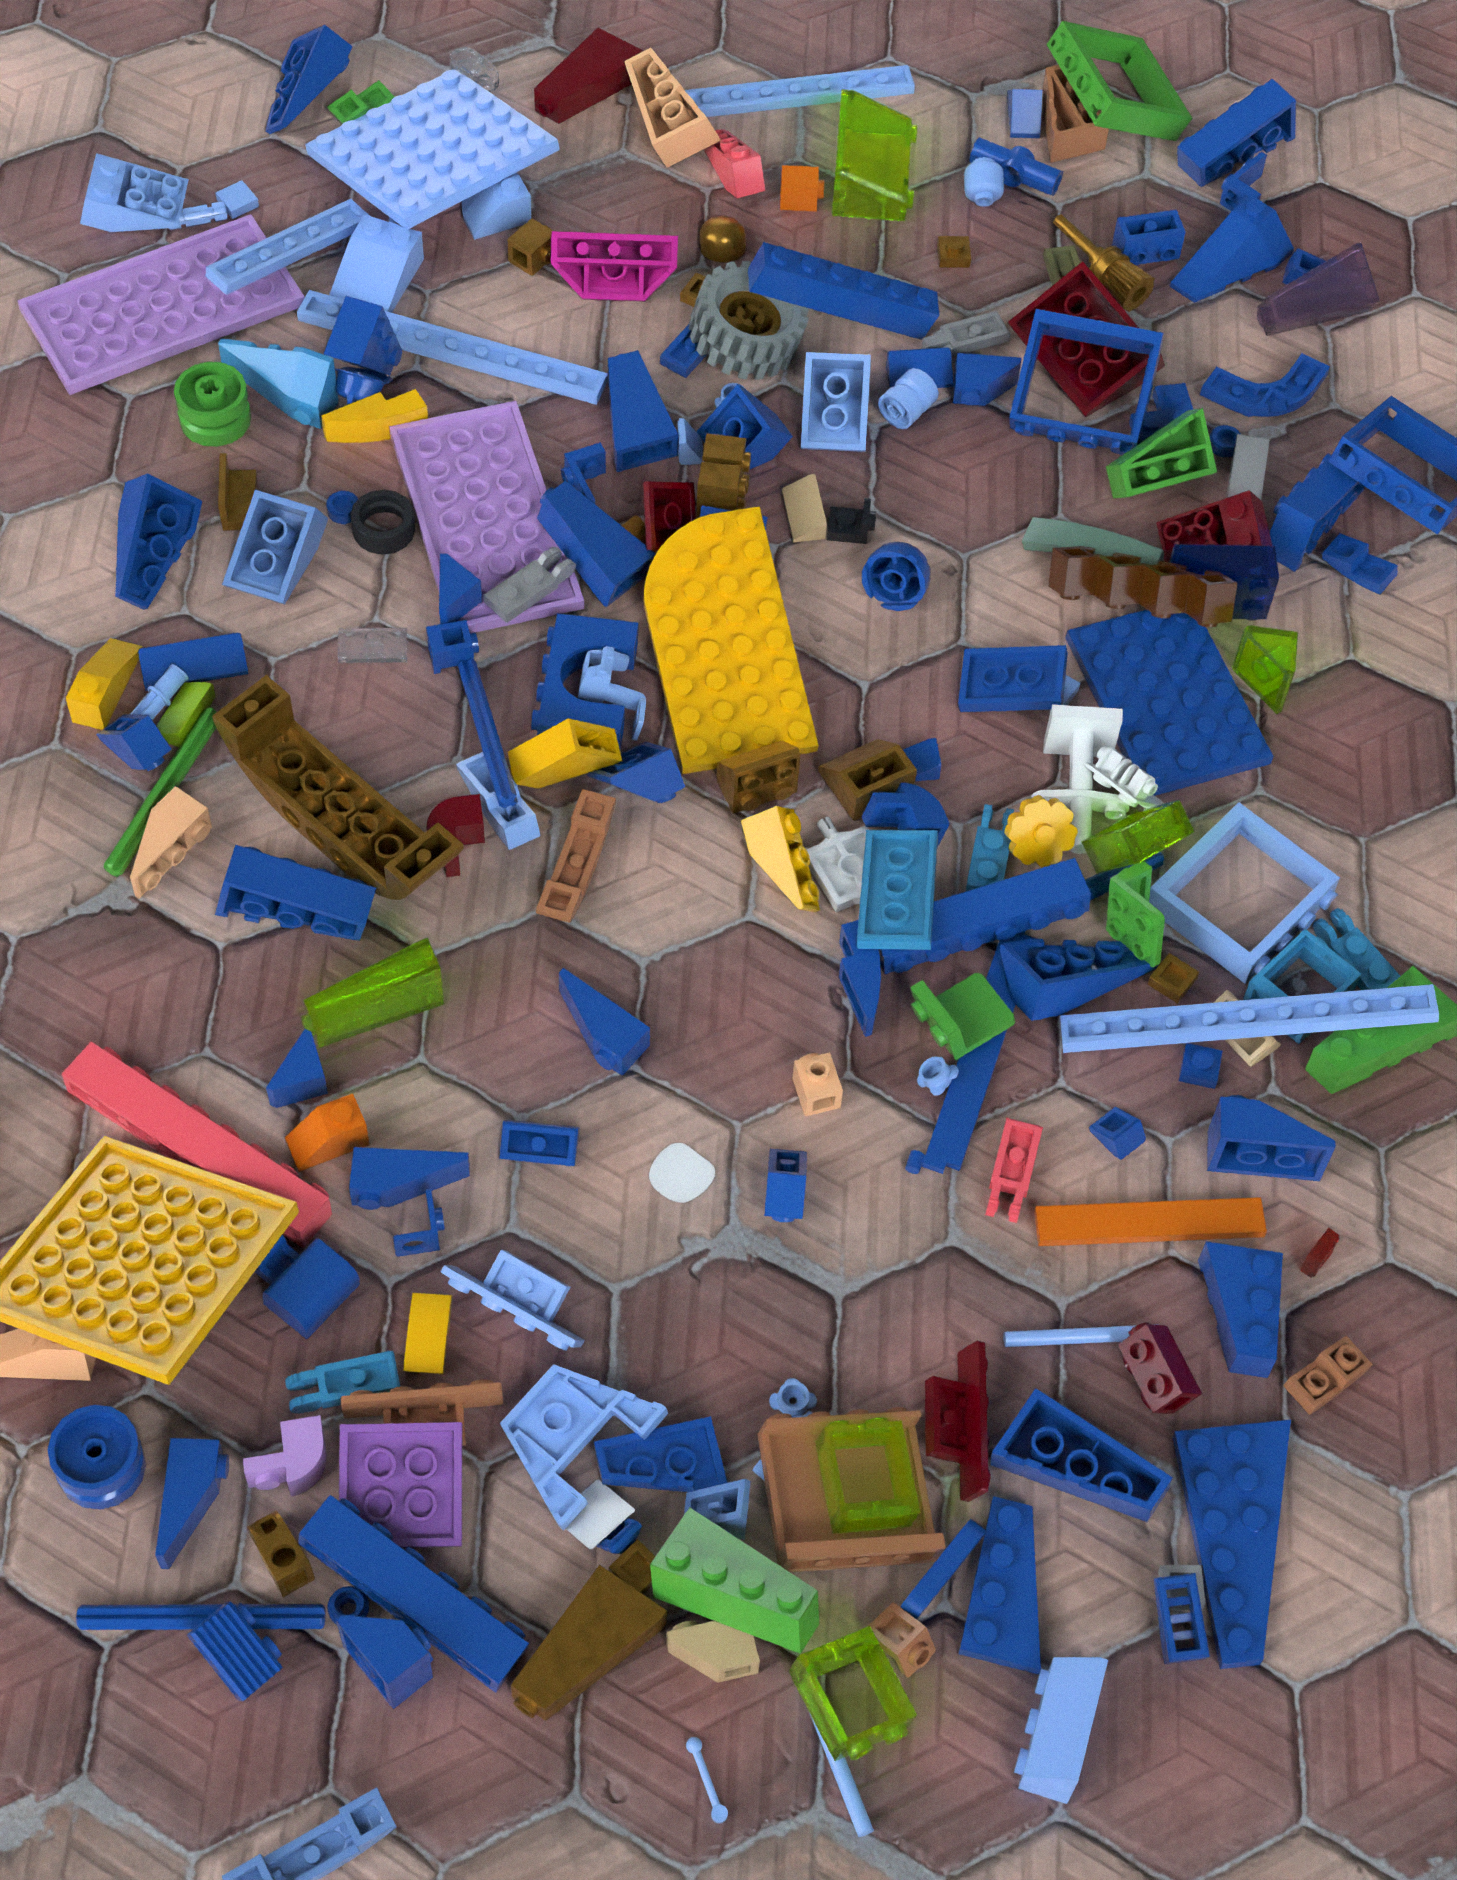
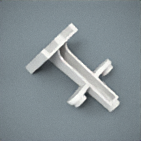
(1081, 734)

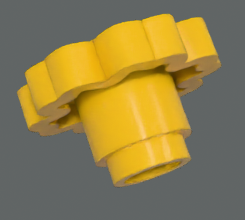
(1041, 831)

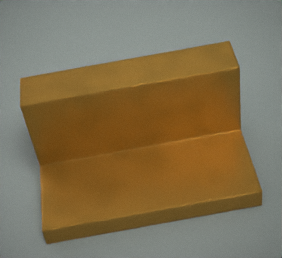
(234, 494)

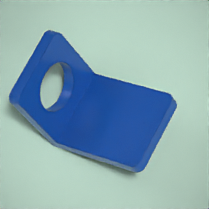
(428, 1237)

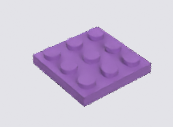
(405, 1479)

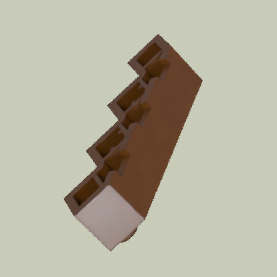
(1158, 587)

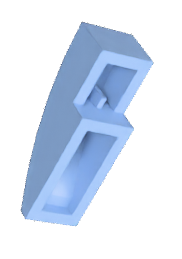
(512, 825)

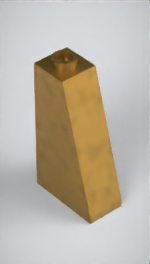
(589, 1639)

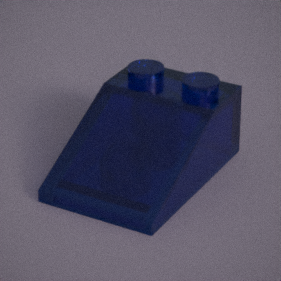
(1250, 566)

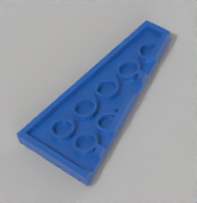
(1234, 1508)

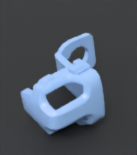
(596, 684)

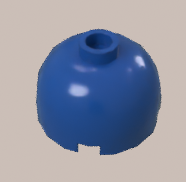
(896, 575)

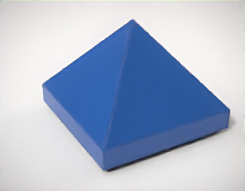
(622, 1537)

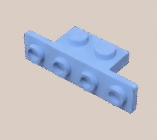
(521, 1291)

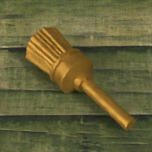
(1112, 268)

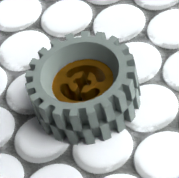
(742, 327)

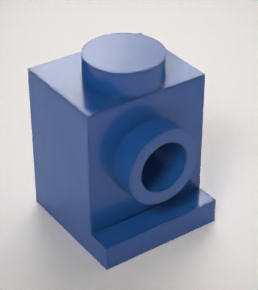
(450, 644)

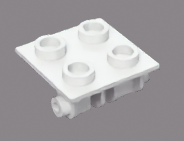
(1131, 781)

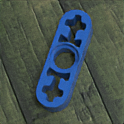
(943, 1569)

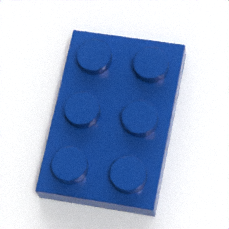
(1012, 678)

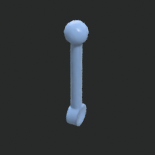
(719, 1812)

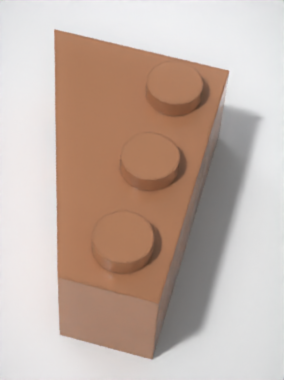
(1067, 123)

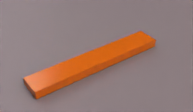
(1150, 1221)

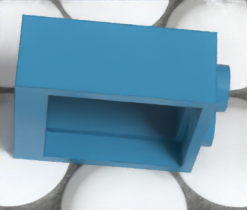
(1314, 953)

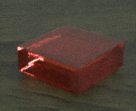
(1320, 1253)

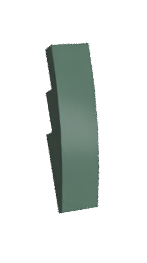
(1049, 534)

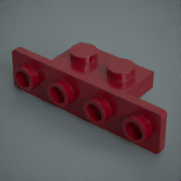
(958, 1420)

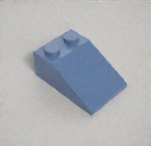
(274, 547)

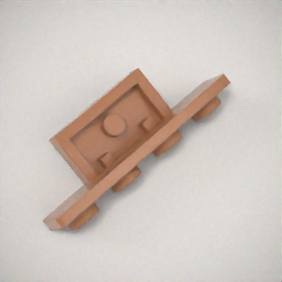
(432, 1405)

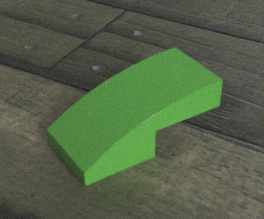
(354, 106)

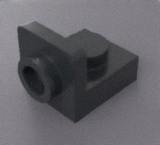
(851, 524)

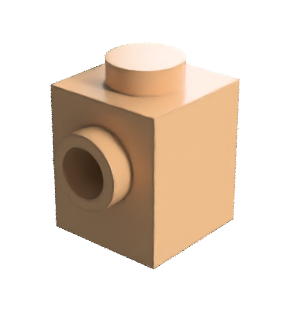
(817, 1083)

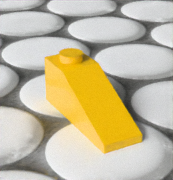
(102, 683)

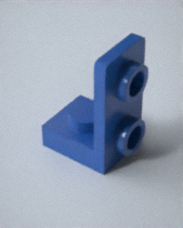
(1237, 186)
(582, 465)

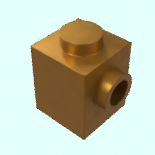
(530, 247)

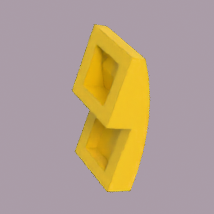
(427, 1333)

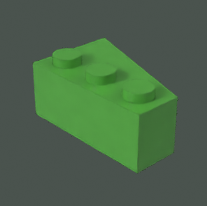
(1165, 458)

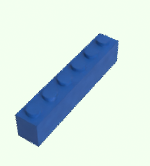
(843, 291)
(998, 913)
(413, 1592)

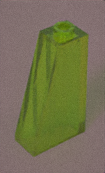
(376, 995)

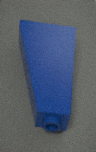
(638, 416)
(600, 547)

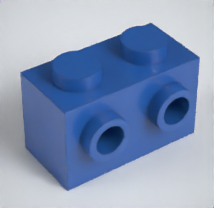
(1150, 237)

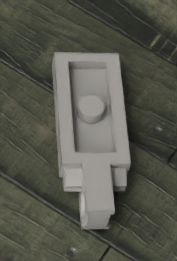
(969, 334)

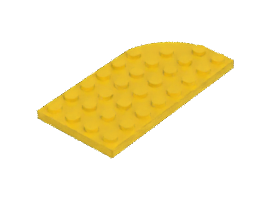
(724, 642)

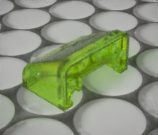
(872, 160)

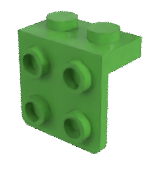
(1132, 916)
(962, 1014)

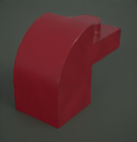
(463, 819)

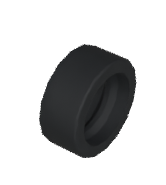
(379, 502)

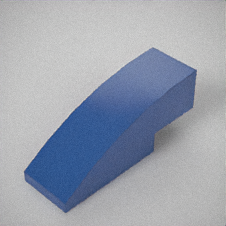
(860, 977)

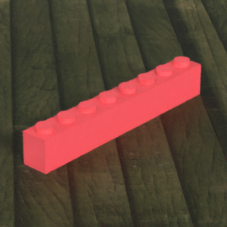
(188, 1134)

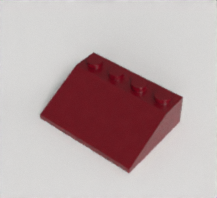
(1085, 371)

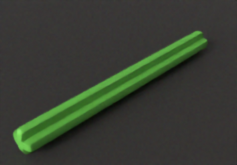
(171, 777)

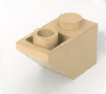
(714, 1649)

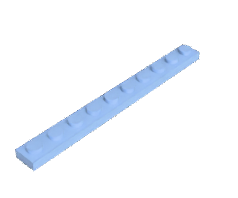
(472, 352)
(1249, 1018)

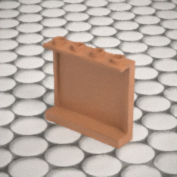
(799, 1502)

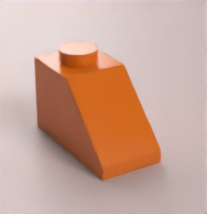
(328, 1133)

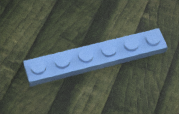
(285, 247)

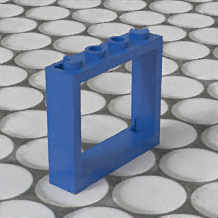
(1090, 332)
(1387, 481)

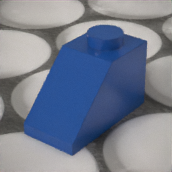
(983, 377)
(135, 741)
(786, 1185)

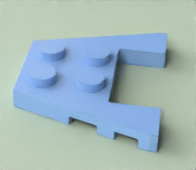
(559, 1421)

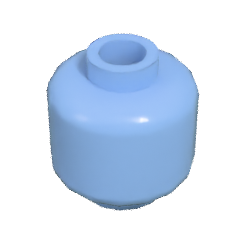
(984, 181)

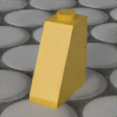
(564, 753)

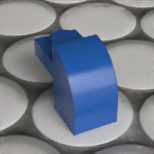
(907, 810)

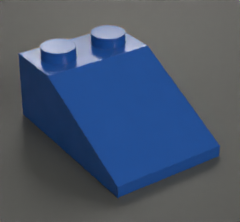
(1262, 1141)

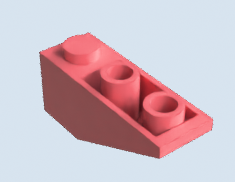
(736, 165)

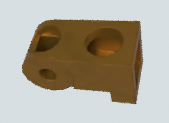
(281, 1553)

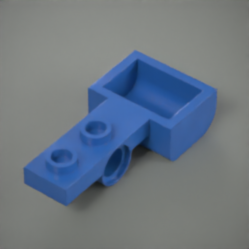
(306, 1285)

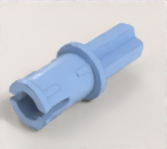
(161, 692)

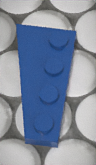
(1003, 1600)

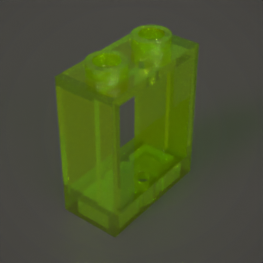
(1138, 836)
(871, 1514)
(866, 1649)

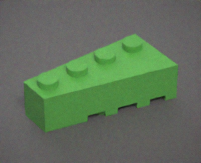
(1357, 1053)
(733, 1584)

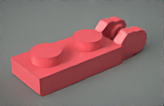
(1014, 1165)

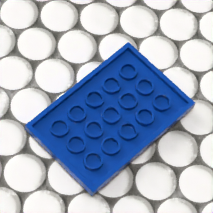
(1176, 698)

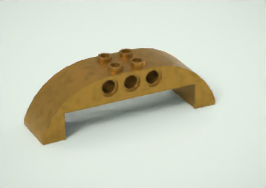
(327, 797)

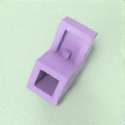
(299, 1463)

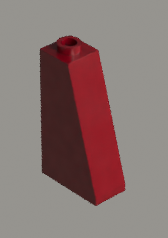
(585, 77)

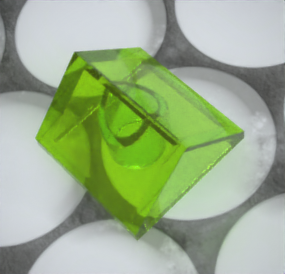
(1267, 663)

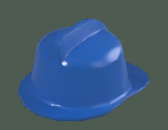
(359, 383)

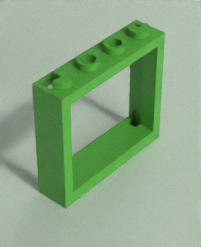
(1162, 112)

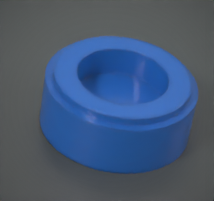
(1223, 440)
(340, 506)

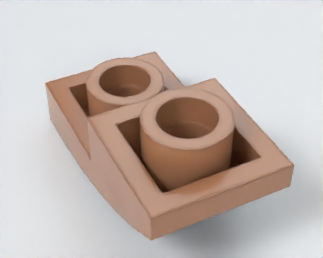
(1327, 1375)

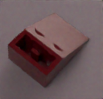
(1223, 522)

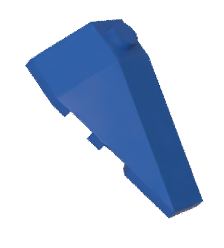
(151, 532)
(1062, 977)

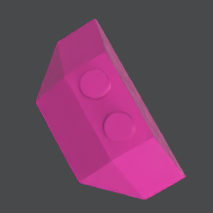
(614, 264)

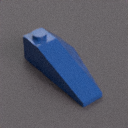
(308, 69)
(1241, 246)

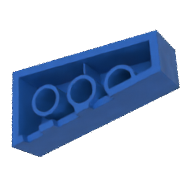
(1310, 511)
(294, 895)
(1079, 1459)

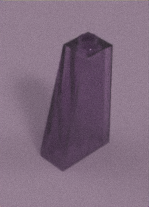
(1326, 293)

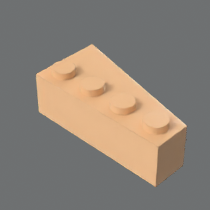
(670, 114)

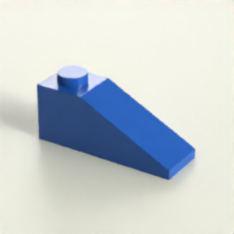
(609, 1030)
(397, 1175)
(189, 1491)

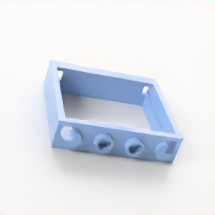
(1209, 937)

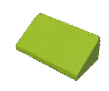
(185, 711)

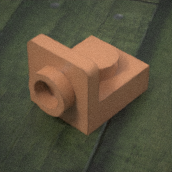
(903, 1638)

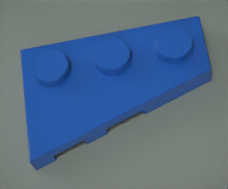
(669, 1459)

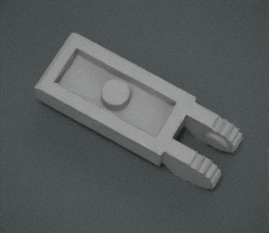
(529, 585)

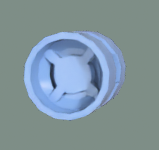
(908, 398)

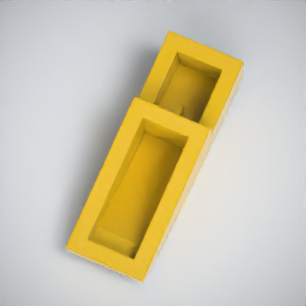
(371, 417)

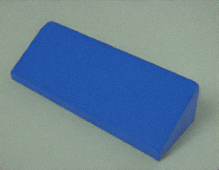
(199, 658)

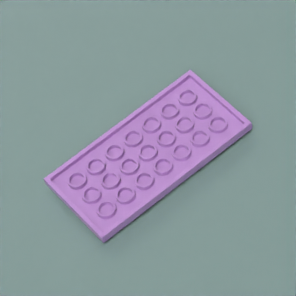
(152, 307)
(480, 502)

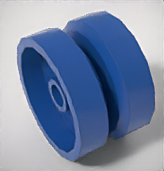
(97, 1457)

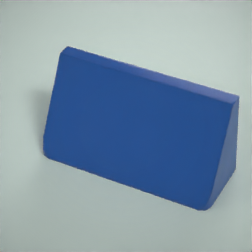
(933, 361)
(539, 1142)

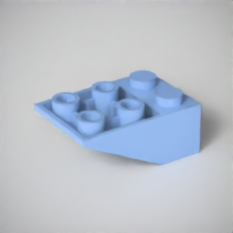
(131, 197)

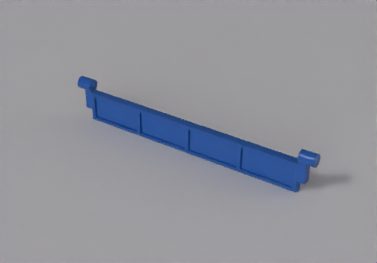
(967, 1090)

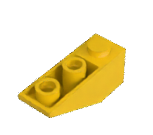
(777, 847)

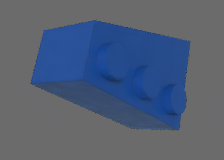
(364, 337)
(1246, 1304)

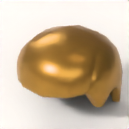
(722, 239)

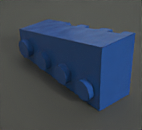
(1239, 133)

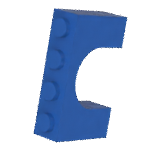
(569, 645)

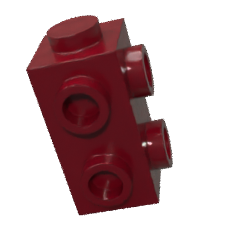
(1158, 1368)

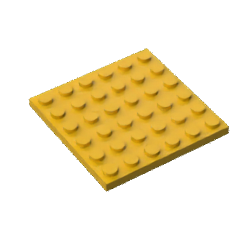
(138, 1258)

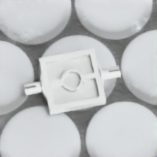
(839, 864)

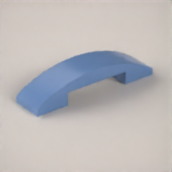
(325, 1846)

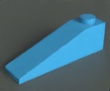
(294, 381)

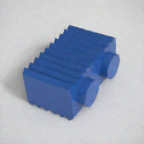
(236, 1650)

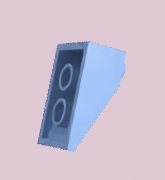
(379, 262)
(835, 401)

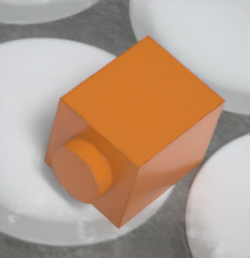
(800, 188)

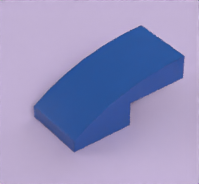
(1354, 562)

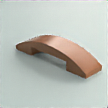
(578, 857)

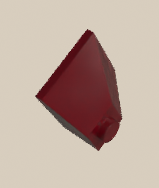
(666, 510)

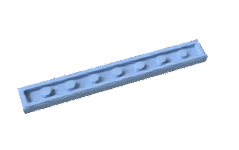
(801, 91)

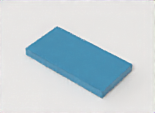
(898, 889)

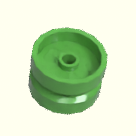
(212, 404)

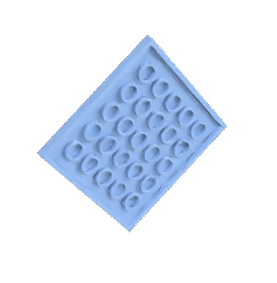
(431, 148)

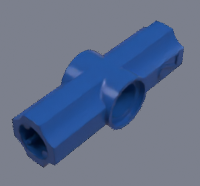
(1019, 166)

